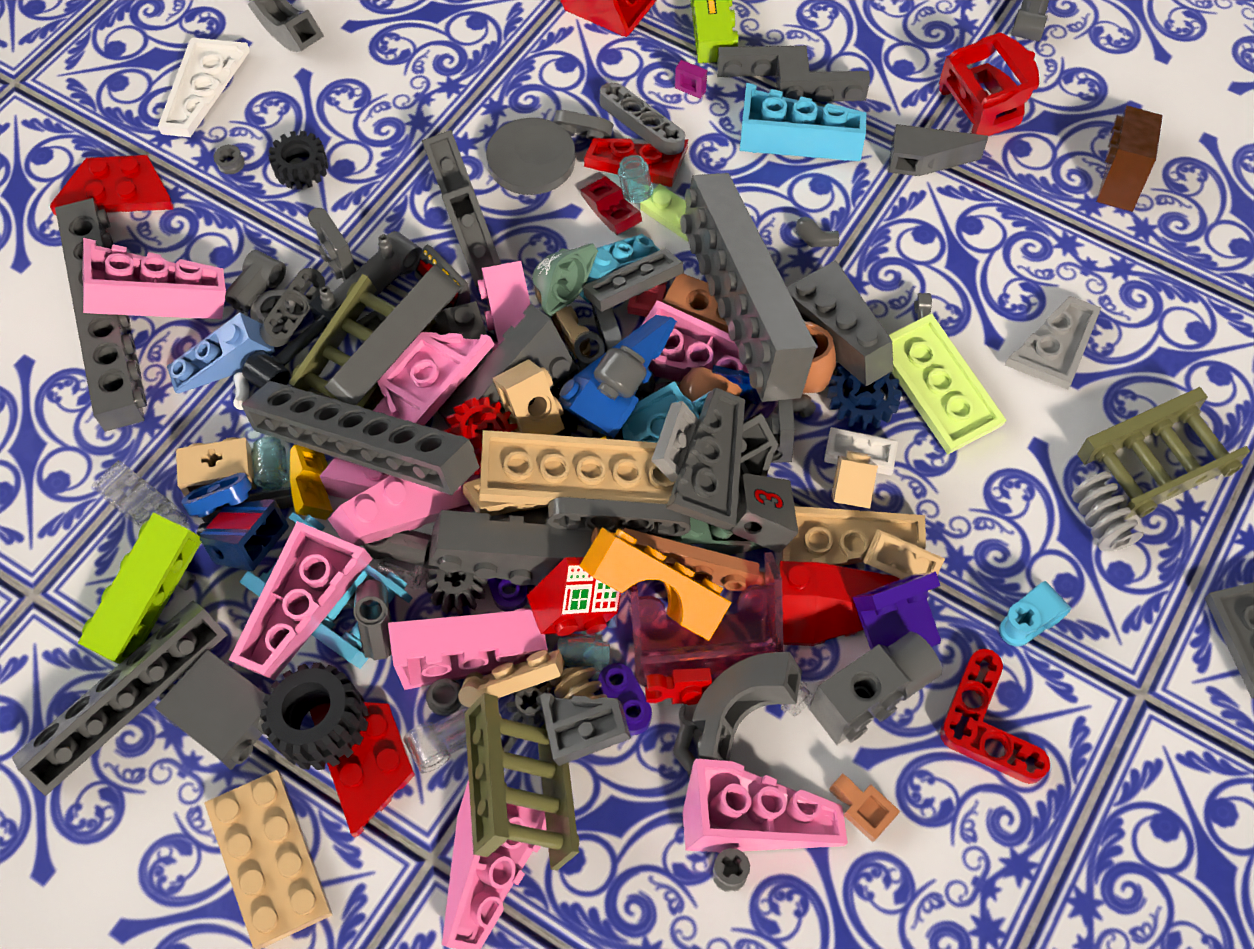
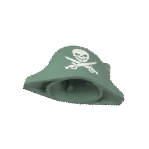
(563, 275)

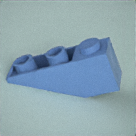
(218, 354)

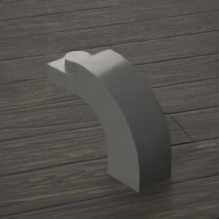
(286, 24)
(738, 692)

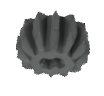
(445, 593)

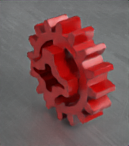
(485, 417)

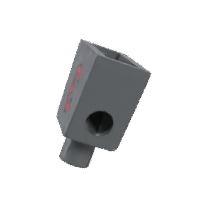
(765, 511)

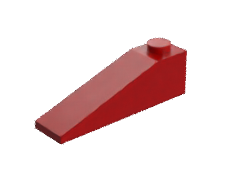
(821, 601)

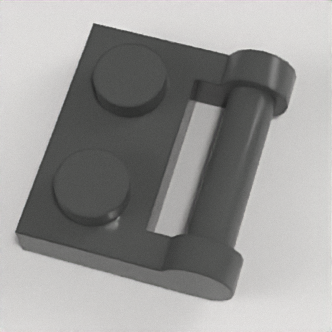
(332, 244)

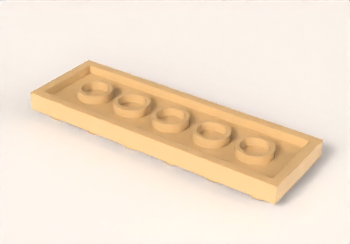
(546, 467)

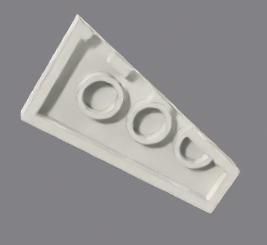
(199, 82)

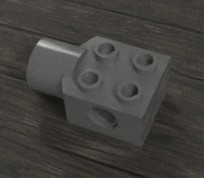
(874, 686)

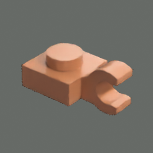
(868, 809)

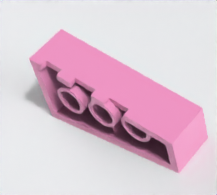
(149, 284)
(297, 597)
(462, 645)

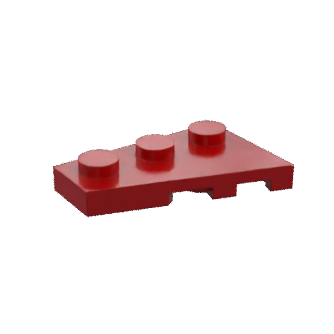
(607, 153)

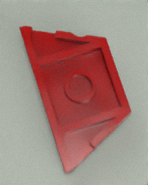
(116, 185)
(375, 768)

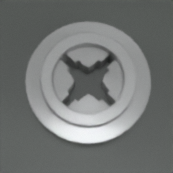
(266, 302)

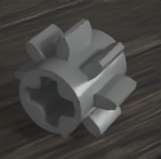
(529, 716)

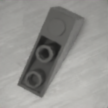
(929, 150)

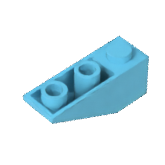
(618, 255)

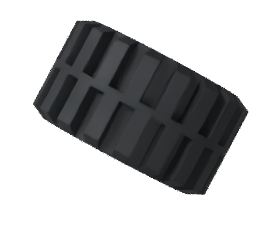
(296, 697)

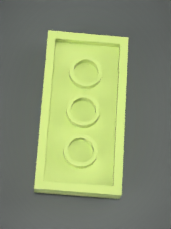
(942, 385)

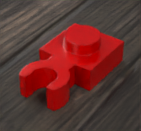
(683, 687)

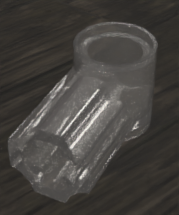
(434, 743)

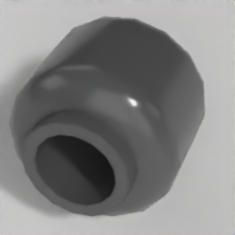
(620, 372)

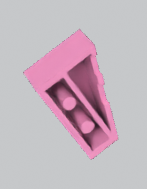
(506, 297)

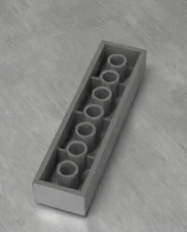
(747, 288)

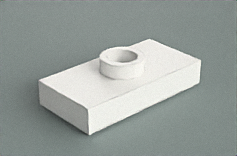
(880, 449)

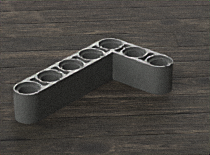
(393, 336)

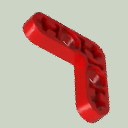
(979, 731)

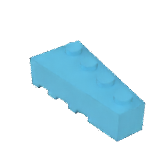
(800, 127)

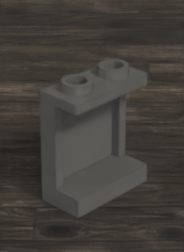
(216, 709)

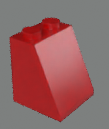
(614, 15)

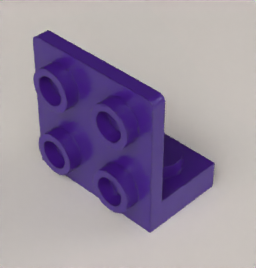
(899, 609)

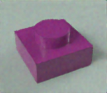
(690, 79)

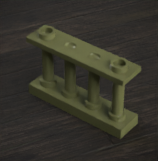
(344, 322)
(1160, 422)
(490, 791)

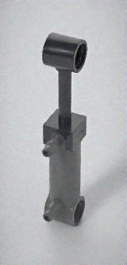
(394, 257)

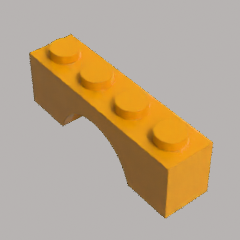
(621, 564)

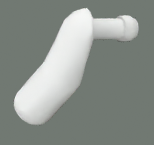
(242, 388)

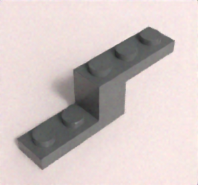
(792, 73)
(461, 203)

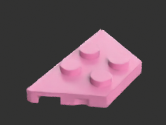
(430, 373)

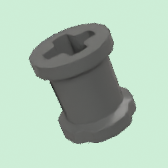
(727, 858)

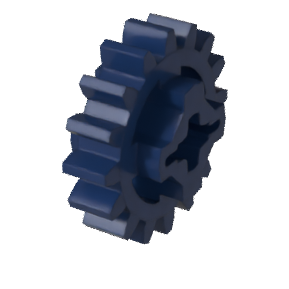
(864, 402)

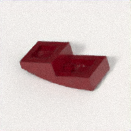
(610, 206)

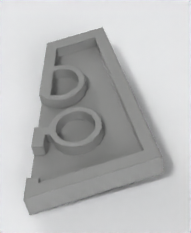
(1058, 344)

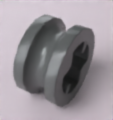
(229, 167)

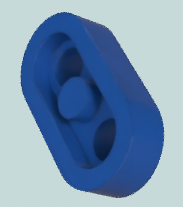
(211, 496)

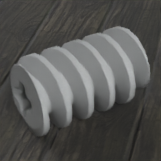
(1103, 513)

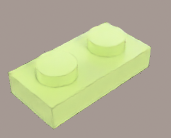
(666, 209)

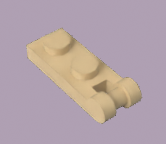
(568, 328)
(512, 678)

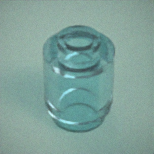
(635, 179)
(269, 463)
(584, 650)

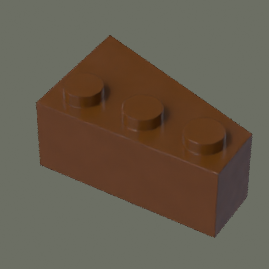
(1130, 157)

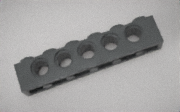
(118, 698)

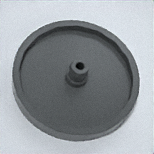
(531, 156)

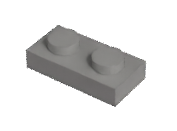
(674, 439)

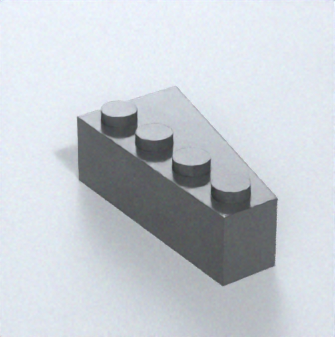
(836, 305)

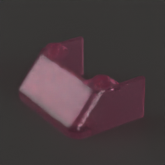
(668, 646)

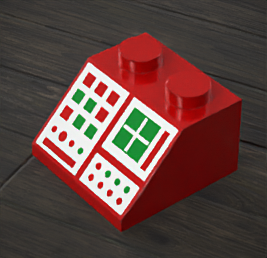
(572, 600)

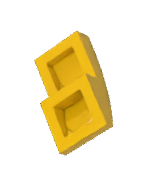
(306, 485)

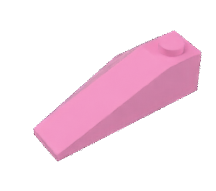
(754, 813)
(482, 882)

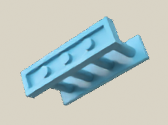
(349, 643)

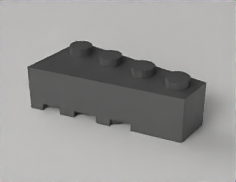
(531, 339)
(502, 548)

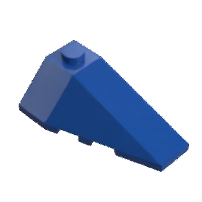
(591, 407)

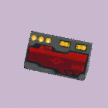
(428, 259)

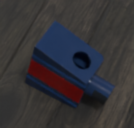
(243, 533)

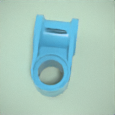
(1035, 612)

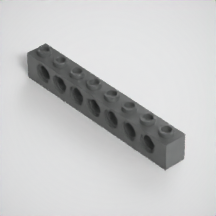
(102, 337)
(362, 436)

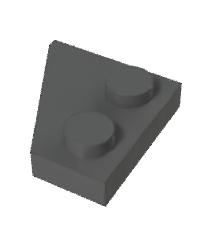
(582, 725)

